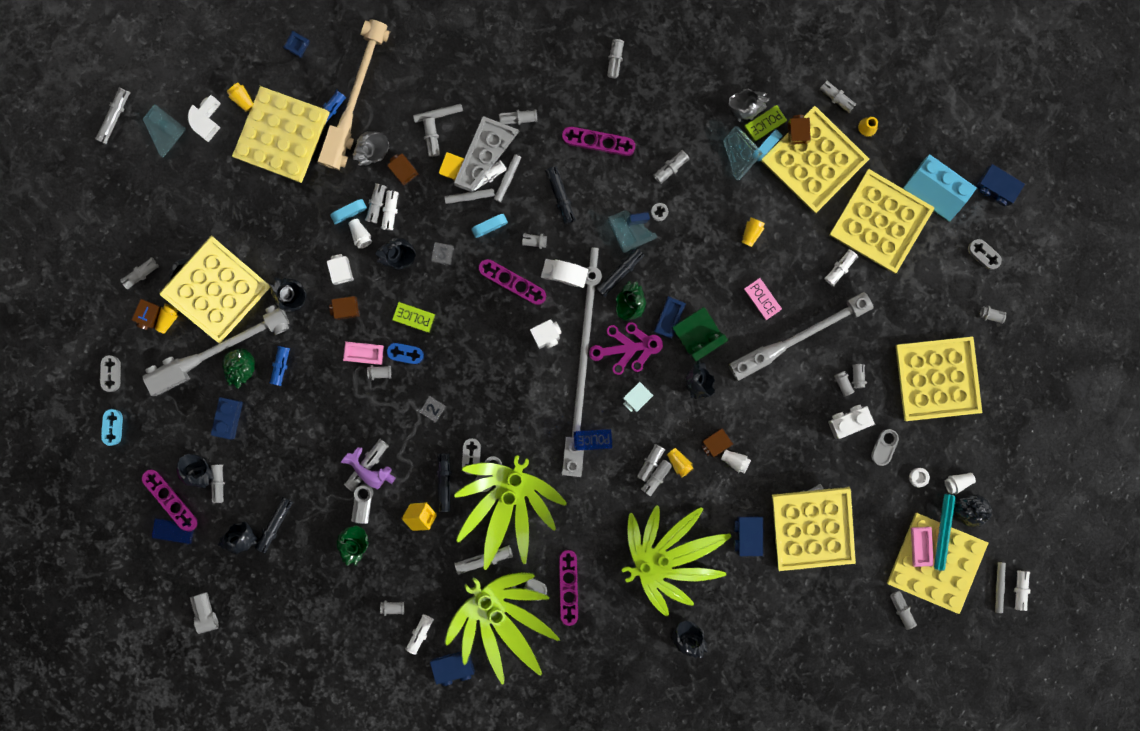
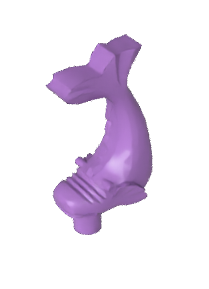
(371, 478)

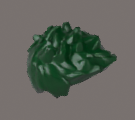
(630, 302)
(238, 366)
(352, 544)

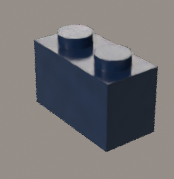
(999, 185)
(226, 418)
(749, 535)
(451, 668)

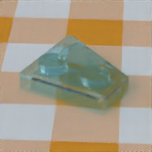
(163, 129)
(741, 152)
(629, 236)

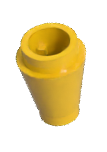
(240, 96)
(867, 130)
(752, 231)
(166, 318)
(680, 463)

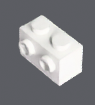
(546, 334)
(849, 423)

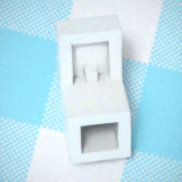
(200, 120)
(564, 272)

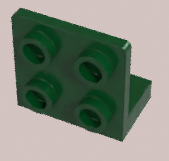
(699, 334)

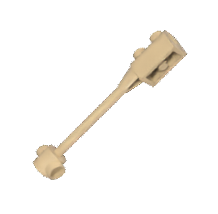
(338, 137)

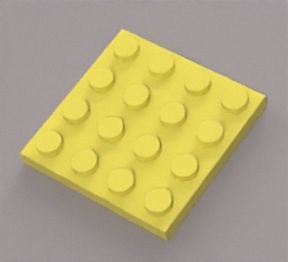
(280, 134)
(816, 168)
(881, 221)
(215, 289)
(938, 378)
(813, 529)
(944, 587)

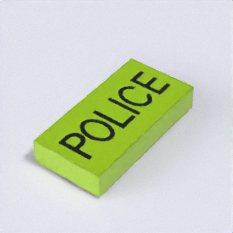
(765, 123)
(413, 317)

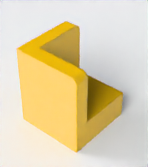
(451, 166)
(419, 516)

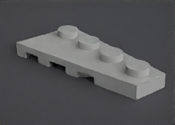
(486, 148)

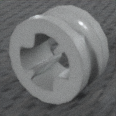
(654, 209)

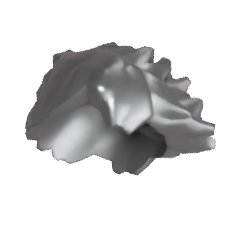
(747, 103)
(370, 148)

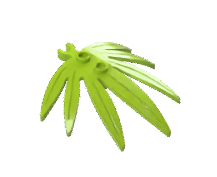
(510, 489)
(657, 563)
(490, 607)

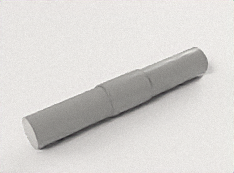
(438, 112)
(507, 178)
(469, 196)
(1000, 587)

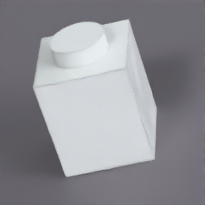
(339, 269)

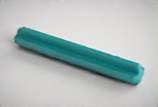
(944, 532)

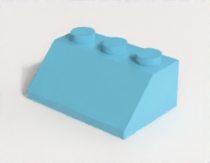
(940, 187)

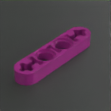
(598, 144)
(514, 279)
(169, 500)
(568, 587)

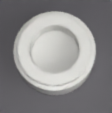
(919, 477)

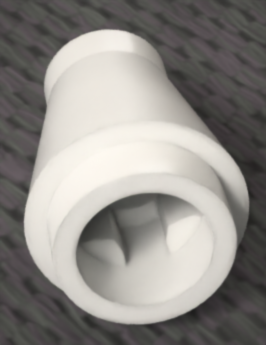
(360, 235)
(736, 461)
(957, 483)

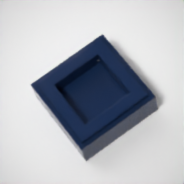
(296, 44)
(639, 218)

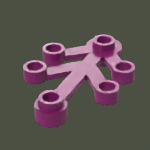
(629, 347)

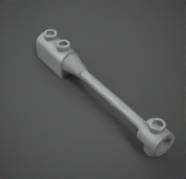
(765, 355)
(175, 371)

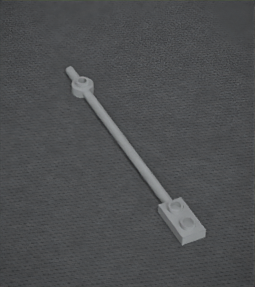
(574, 459)

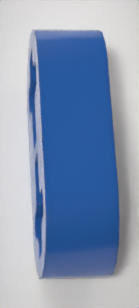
(404, 358)

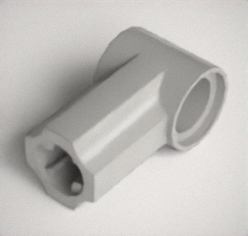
(361, 505)
(204, 618)

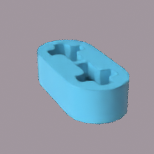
(769, 143)
(348, 211)
(489, 225)
(107, 426)

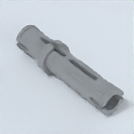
(111, 118)
(380, 446)
(477, 562)

